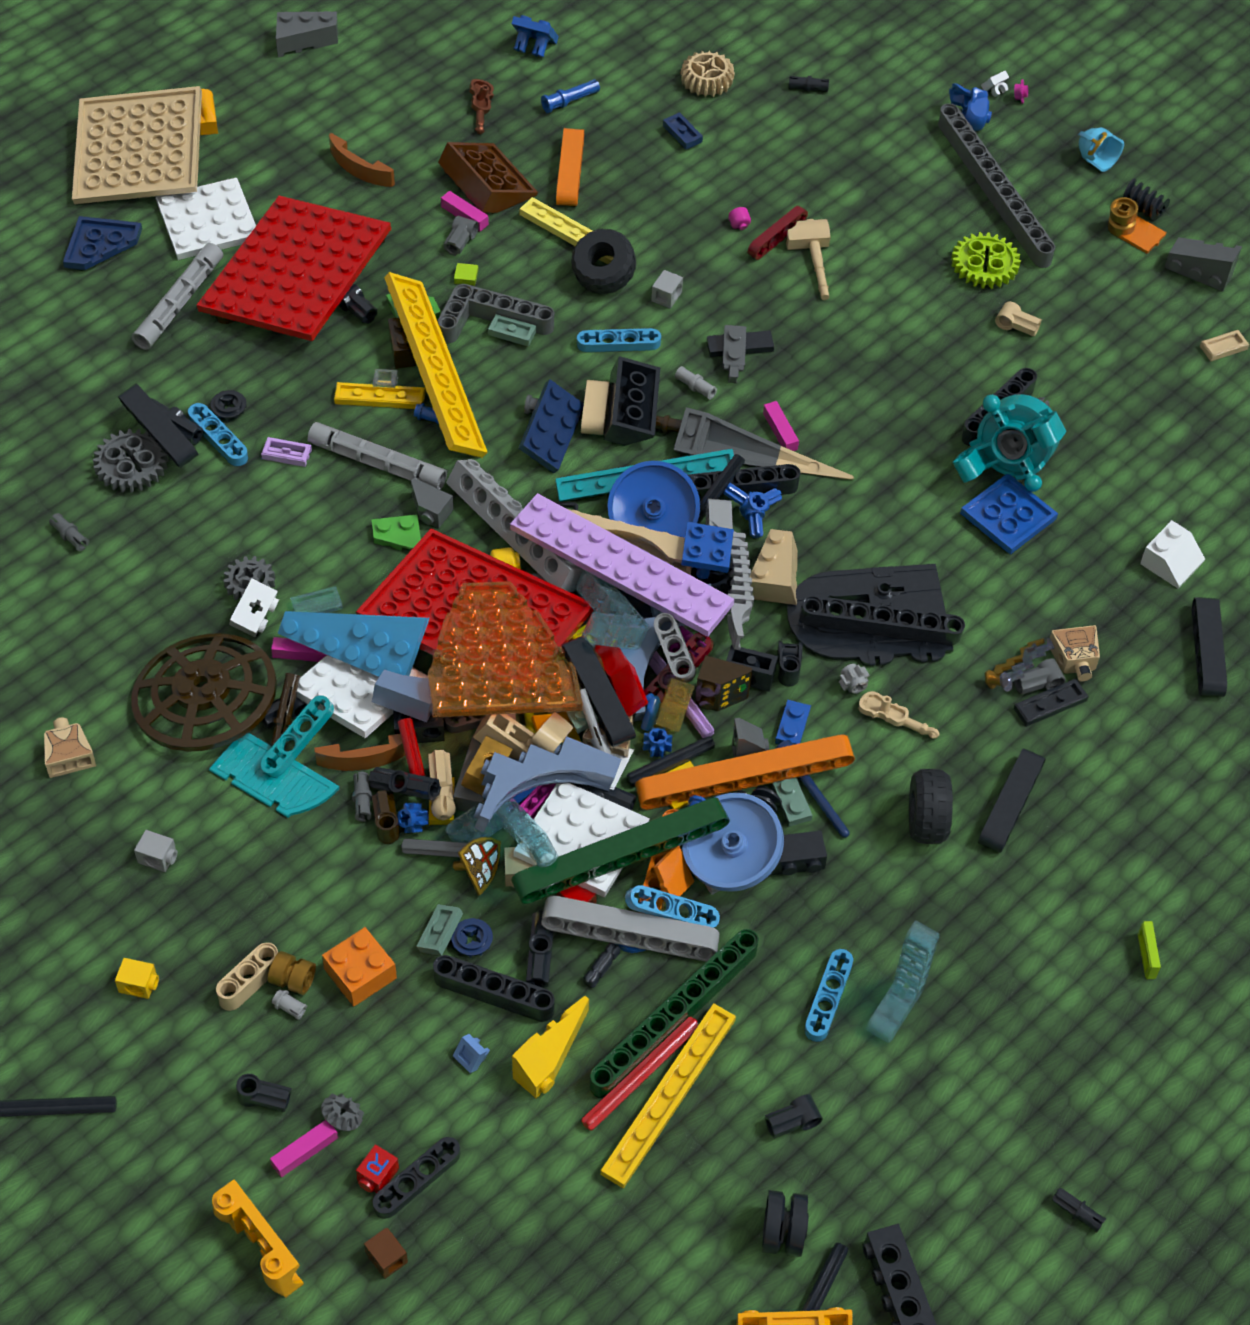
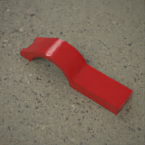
(623, 678)

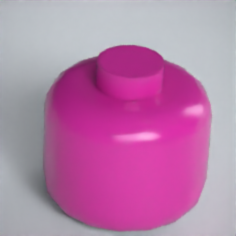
(739, 218)

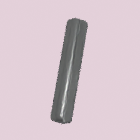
(432, 847)

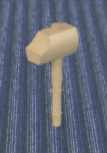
(812, 235)

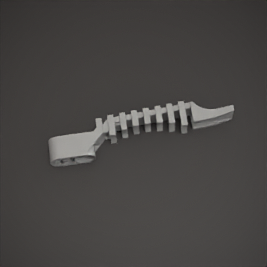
(720, 515)

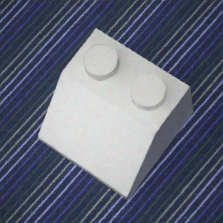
(1173, 555)

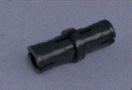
(808, 83)

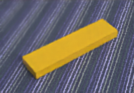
(378, 396)

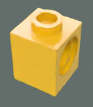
(136, 978)

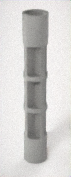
(177, 296)
(376, 455)

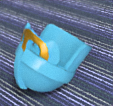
(1100, 147)

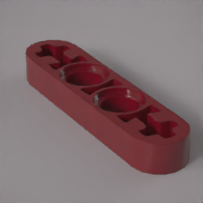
(776, 233)
(691, 644)

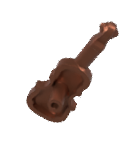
(481, 92)

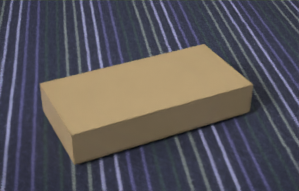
(1224, 345)

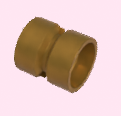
(1122, 216)
(289, 972)

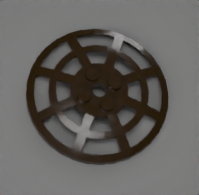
(204, 697)

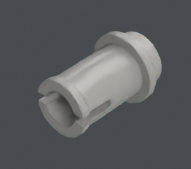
(289, 1004)

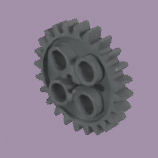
(118, 470)

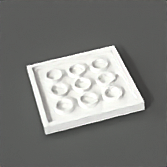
(210, 215)
(349, 691)
(579, 819)

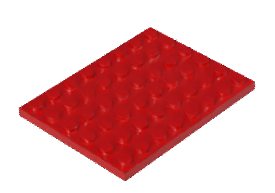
(294, 268)
(436, 569)

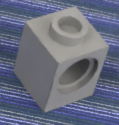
(667, 289)
(156, 851)

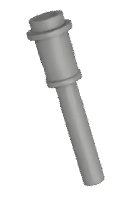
(592, 722)

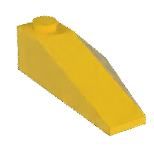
(542, 1056)

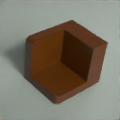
(385, 1253)

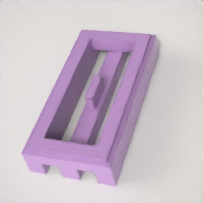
(285, 454)

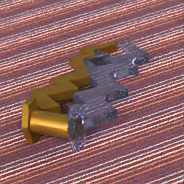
(1004, 679)

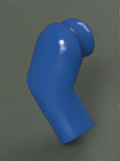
(651, 712)

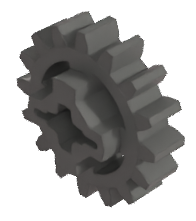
(240, 575)

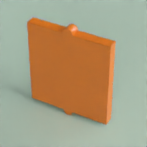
(1145, 236)
(674, 872)

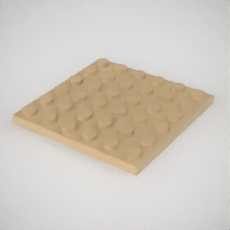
(137, 145)

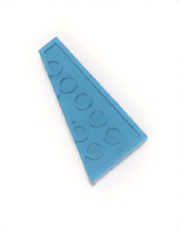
(360, 640)

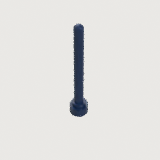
(821, 800)

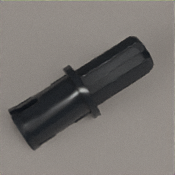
(1078, 1209)

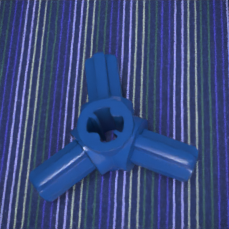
(753, 506)

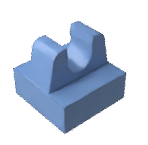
(470, 1053)

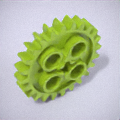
(1001, 262)

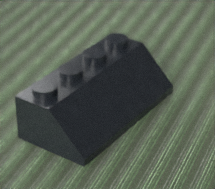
(632, 402)

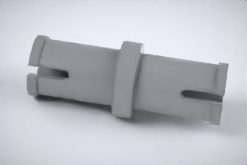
(695, 382)

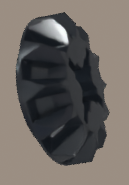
(227, 398)

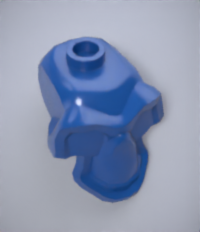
(974, 105)

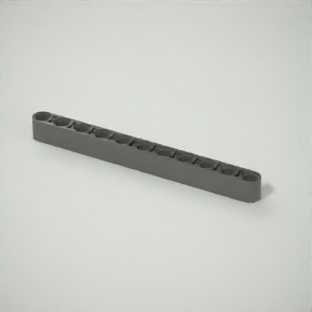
(996, 186)

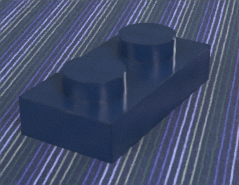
(682, 131)

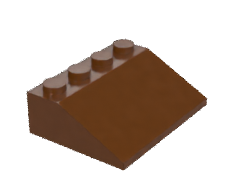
(485, 176)

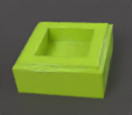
(466, 274)

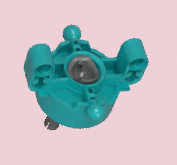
(1013, 439)

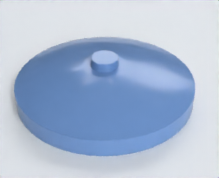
(741, 851)

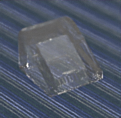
(385, 378)

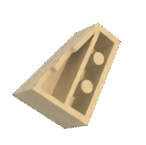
(776, 569)

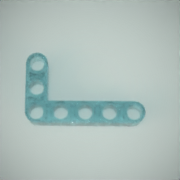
(614, 619)
(515, 822)
(908, 982)

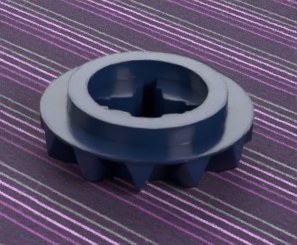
(469, 928)

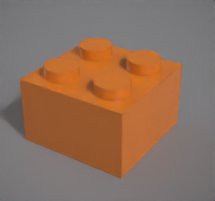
(359, 966)

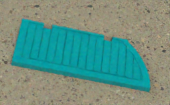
(294, 791)

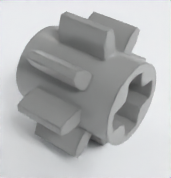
(854, 678)

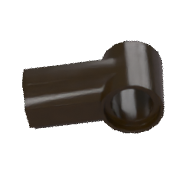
(385, 817)

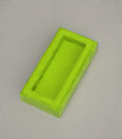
(1149, 950)

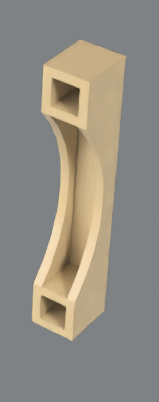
(659, 544)

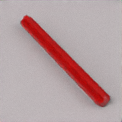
(639, 1074)

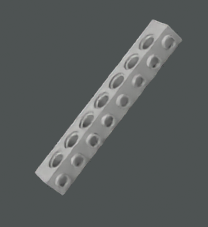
(499, 510)

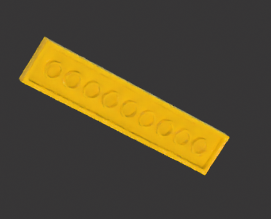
(435, 365)

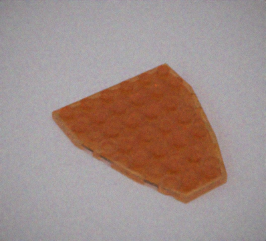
(499, 658)

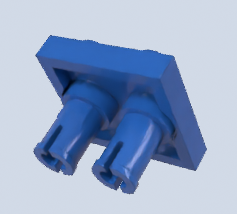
(538, 30)
(707, 548)

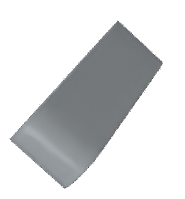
(670, 637)

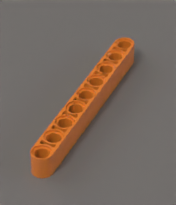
(745, 771)

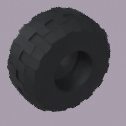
(597, 245)
(930, 806)

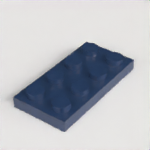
(551, 426)

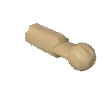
(440, 768)

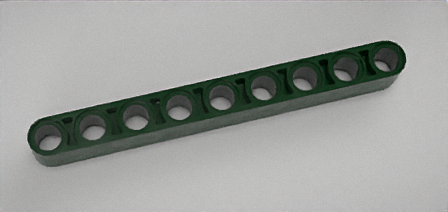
(620, 850)
(677, 1001)

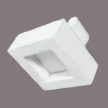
(996, 82)

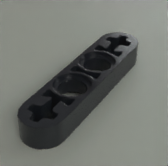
(414, 1175)

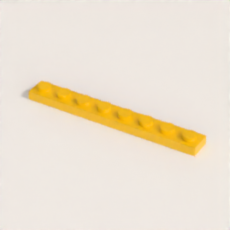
(667, 1096)

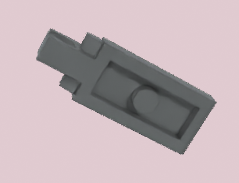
(734, 351)

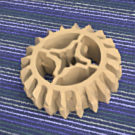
(707, 73)

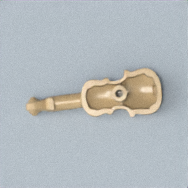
(880, 706)

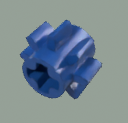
(657, 742)
(413, 817)

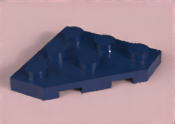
(98, 240)

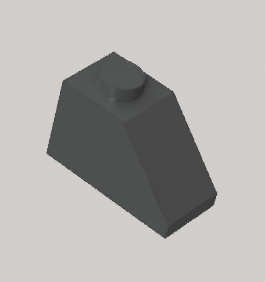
(431, 503)
(747, 739)

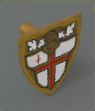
(480, 861)

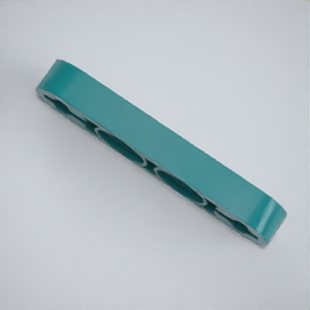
(301, 738)

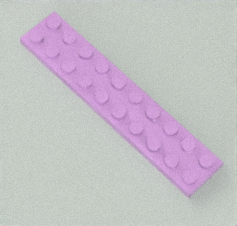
(622, 564)

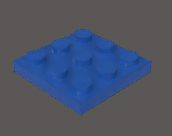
(1009, 513)

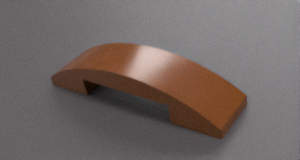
(376, 174)
(360, 759)

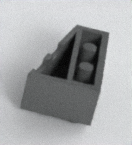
(305, 30)
(1203, 262)

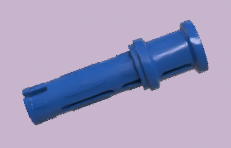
(562, 98)

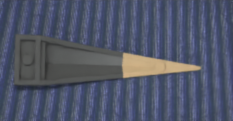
(706, 433)

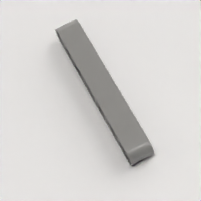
(630, 928)

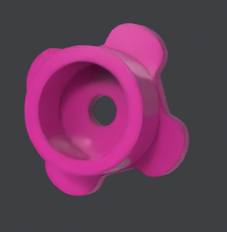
(1021, 91)

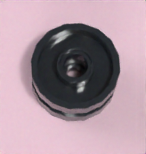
(785, 1223)

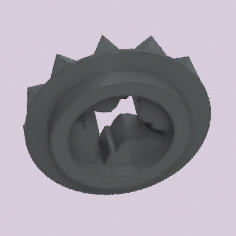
(347, 1121)

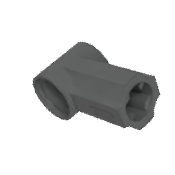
(462, 231)
(1045, 675)

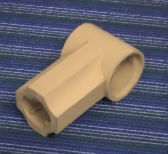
(1012, 317)

